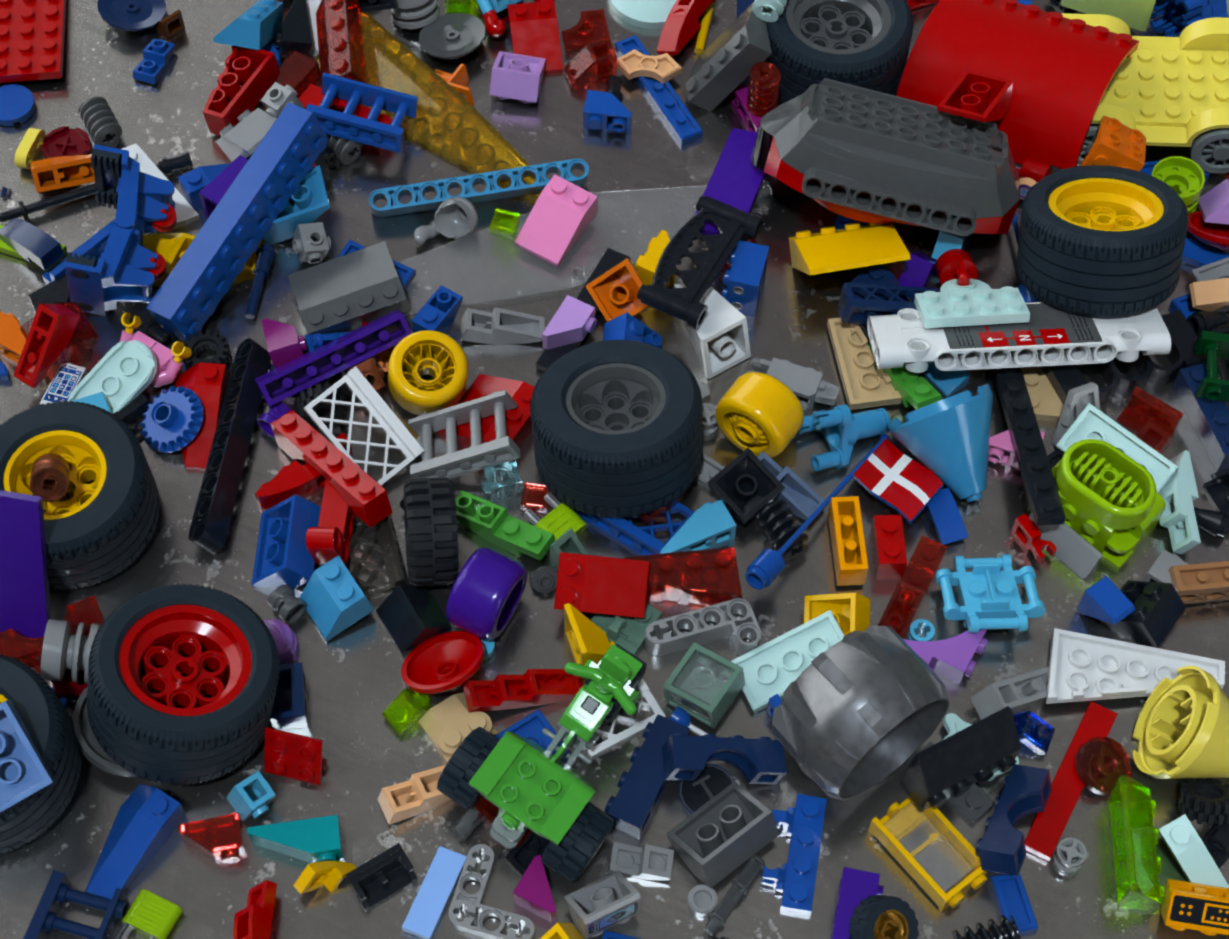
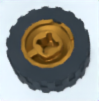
(883, 915)

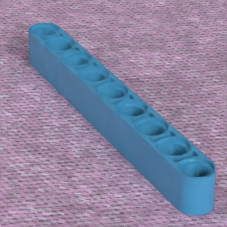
(466, 184)

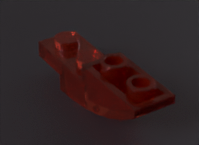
(913, 586)

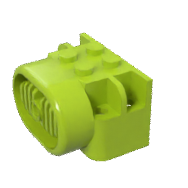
(1107, 498)

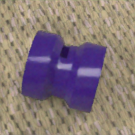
(275, 412)

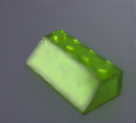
(1134, 848)

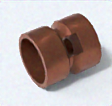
(49, 477)

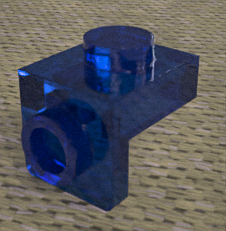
(1033, 732)

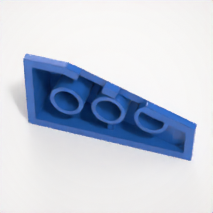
(135, 838)

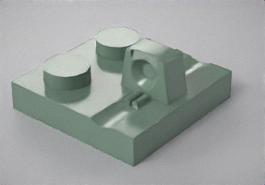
(625, 630)

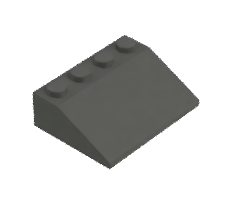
(728, 60)
(348, 291)

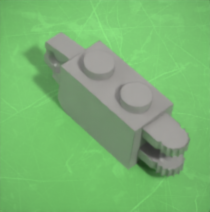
(802, 381)

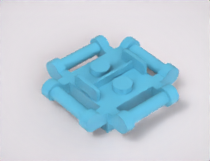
(988, 595)

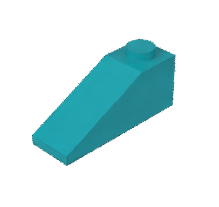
(303, 839)

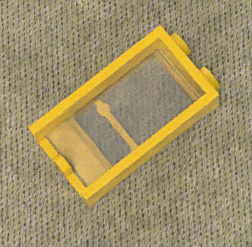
(930, 852)

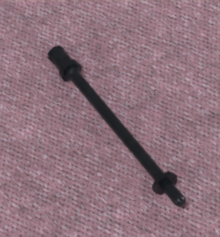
(165, 165)

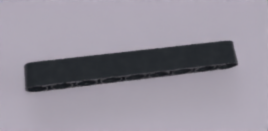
(229, 448)

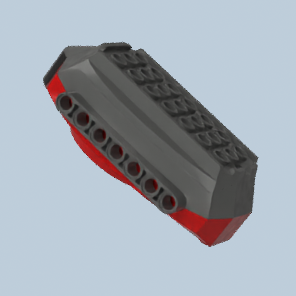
(890, 160)

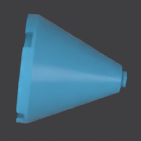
(952, 440)

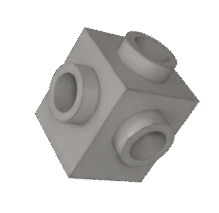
(278, 97)
(311, 243)

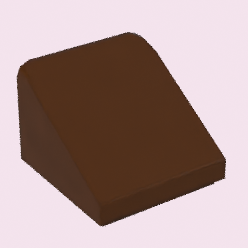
(171, 25)

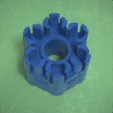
(1181, 13)

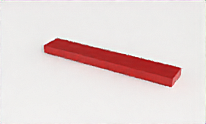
(1066, 785)

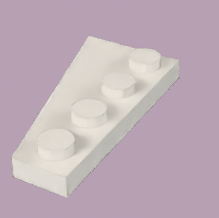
(184, 211)

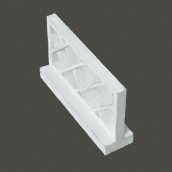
(378, 411)

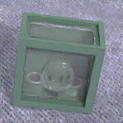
(704, 685)

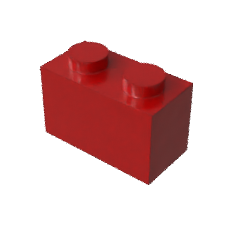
(888, 547)

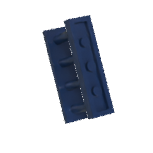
(59, 891)

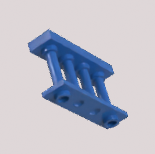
(360, 129)

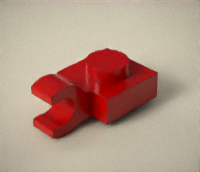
(1029, 536)

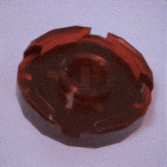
(1101, 764)

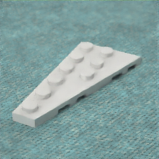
(1105, 668)

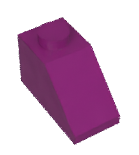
(283, 342)

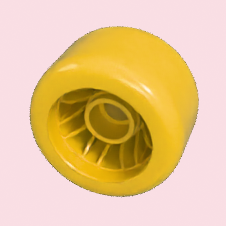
(433, 355)
(759, 414)

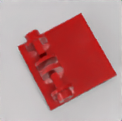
(293, 756)

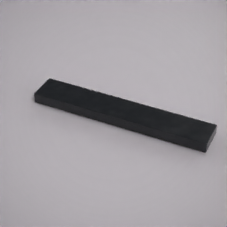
(608, 261)

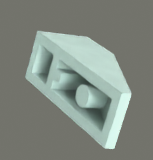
(1191, 853)

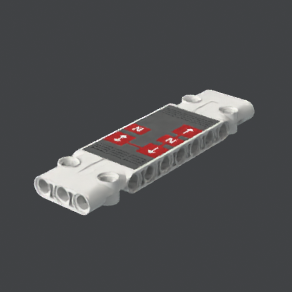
(1045, 340)

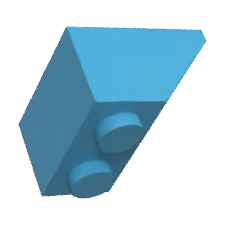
(334, 599)

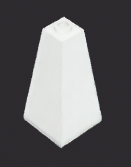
(722, 336)

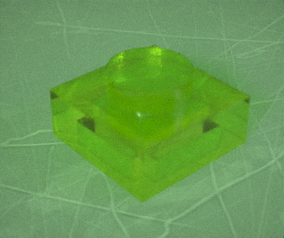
(504, 223)

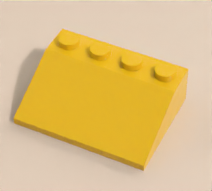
(846, 248)

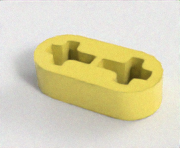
(29, 148)

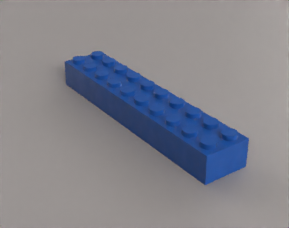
(238, 223)

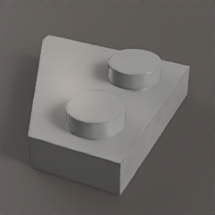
(1074, 404)

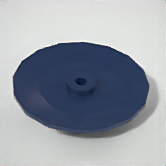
(132, 14)

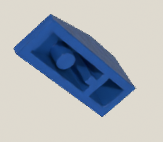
(197, 179)

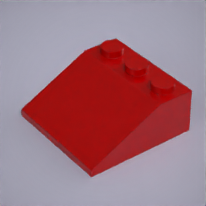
(517, 419)

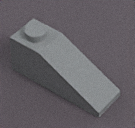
(1014, 692)

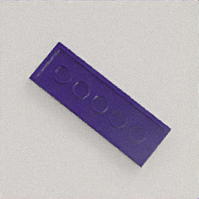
(735, 177)
(23, 565)

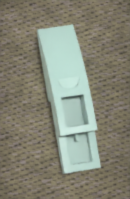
(1179, 509)

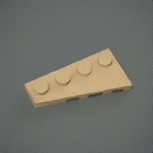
(861, 379)

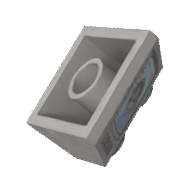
(603, 904)

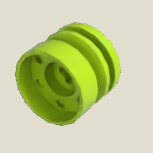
(1183, 177)

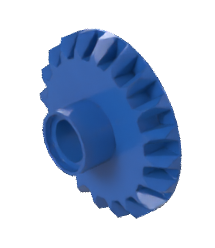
(172, 419)

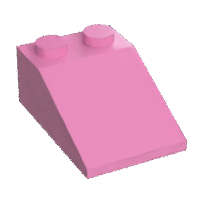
(557, 220)

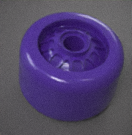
(486, 593)

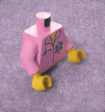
(168, 360)

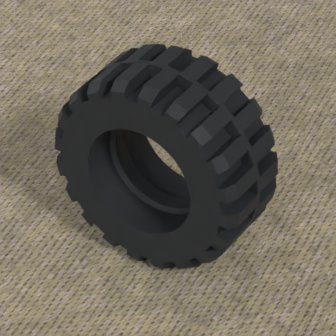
(431, 531)

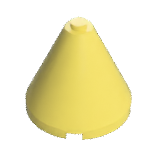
(1184, 728)

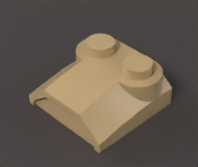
(451, 723)

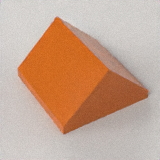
(617, 291)

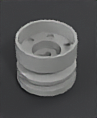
(415, 13)
(66, 650)

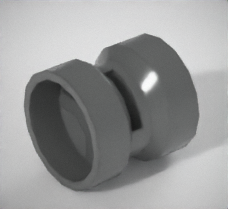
(286, 603)

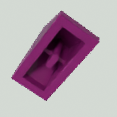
(534, 892)

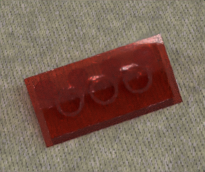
(340, 39)

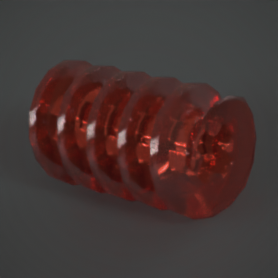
(763, 88)

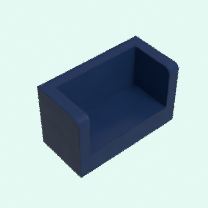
(290, 698)

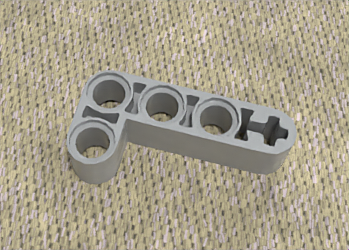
(659, 639)

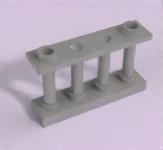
(478, 455)

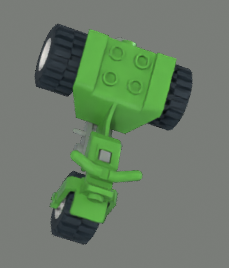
(538, 787)

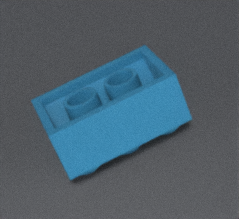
(254, 26)

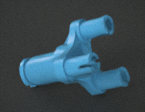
(842, 431)

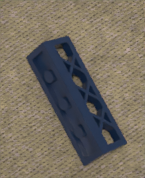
(858, 310)

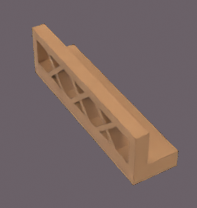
(1201, 582)

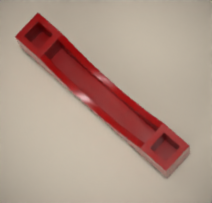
(357, 488)

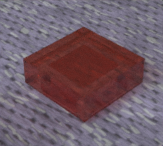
(533, 498)

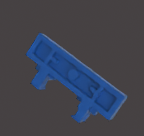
(798, 876)

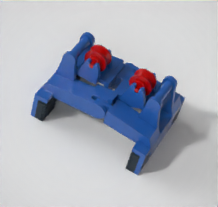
(126, 267)

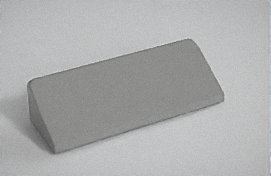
(1071, 548)

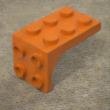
(1117, 146)

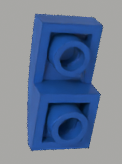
(155, 61)
(946, 518)

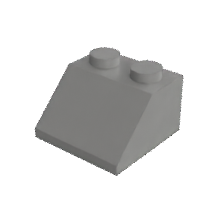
(246, 134)

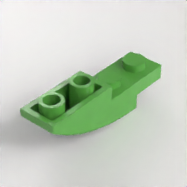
(912, 387)
(501, 529)

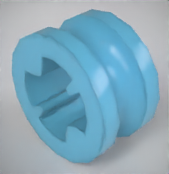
(921, 624)

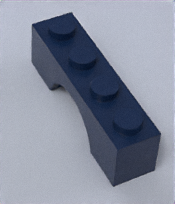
(758, 759)
(1003, 845)

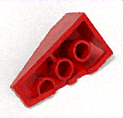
(210, 384)

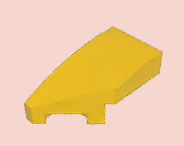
(323, 873)

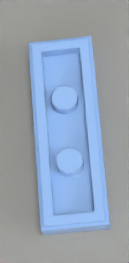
(434, 893)

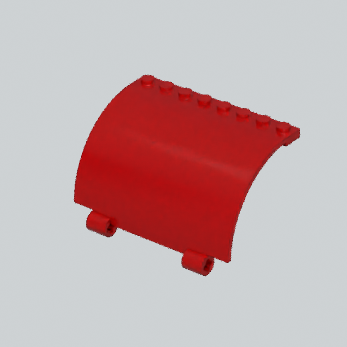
(1054, 65)

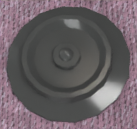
(452, 35)

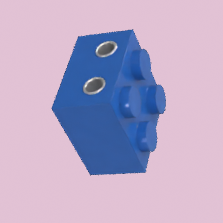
(746, 277)

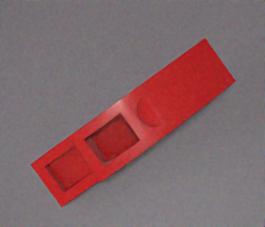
(681, 25)
(292, 480)
(256, 918)

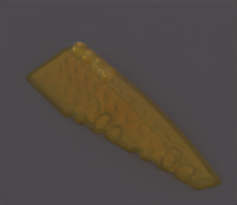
(443, 118)

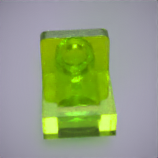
(406, 710)

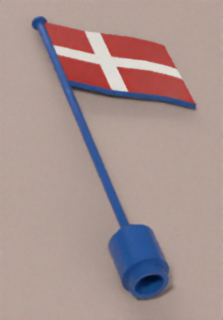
(884, 474)

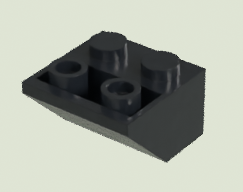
(1155, 614)

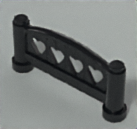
(685, 302)

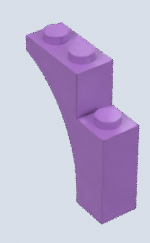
(952, 656)

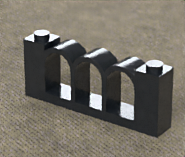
(1181, 356)

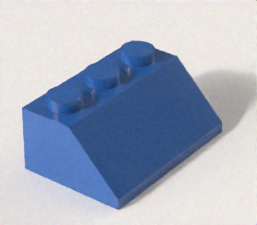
(282, 544)

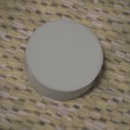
(702, 900)

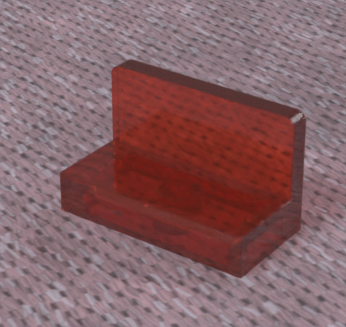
(1144, 408)

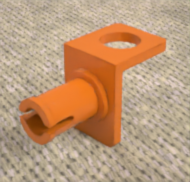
(458, 81)

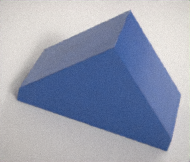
(1105, 602)

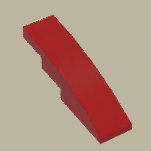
(521, 691)

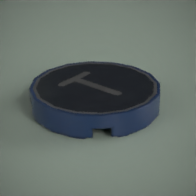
(705, 787)

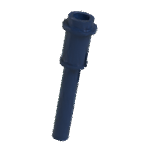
(265, 255)

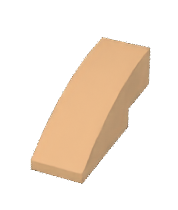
(412, 796)

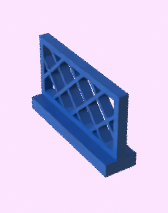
(636, 537)

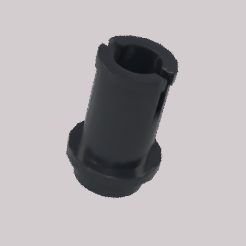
(613, 86)

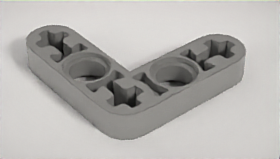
(473, 902)

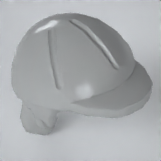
(453, 219)

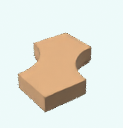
(640, 65)

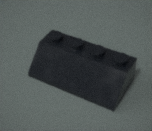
(962, 760)

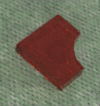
(589, 29)

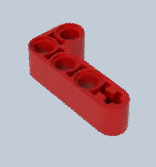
(334, 528)

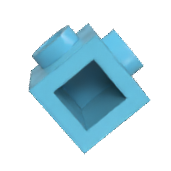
(251, 797)

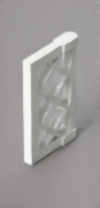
(638, 726)

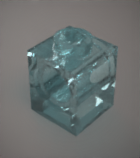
(504, 472)

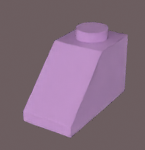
(569, 324)

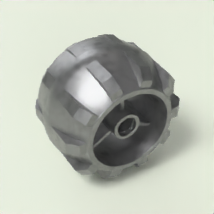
(859, 711)

